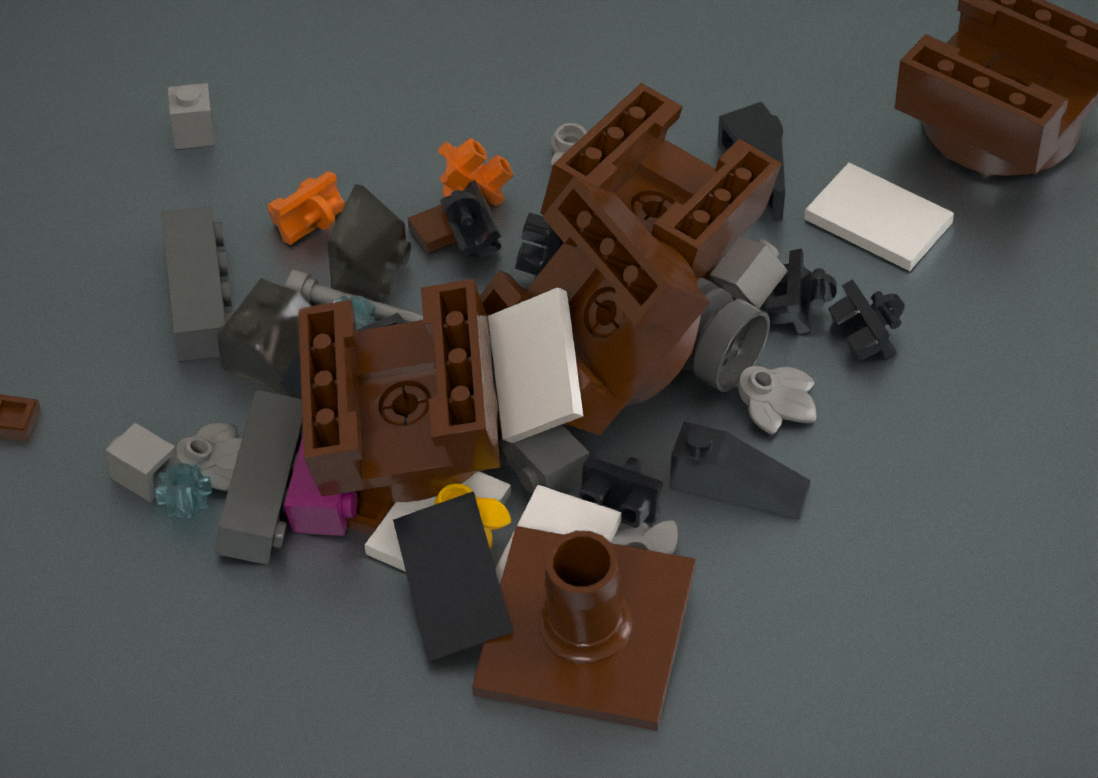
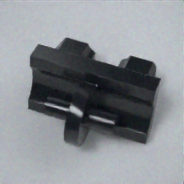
(472, 221)
(531, 257)
(803, 291)
(873, 335)
(622, 489)

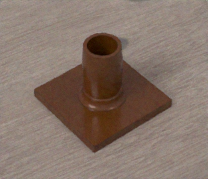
(588, 627)

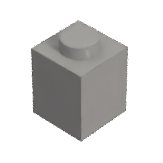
(191, 116)
(750, 270)
(137, 460)

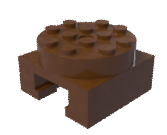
(1004, 86)
(666, 188)
(627, 299)
(370, 380)

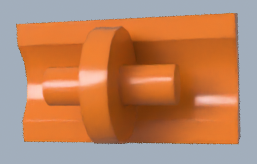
(466, 164)
(306, 209)

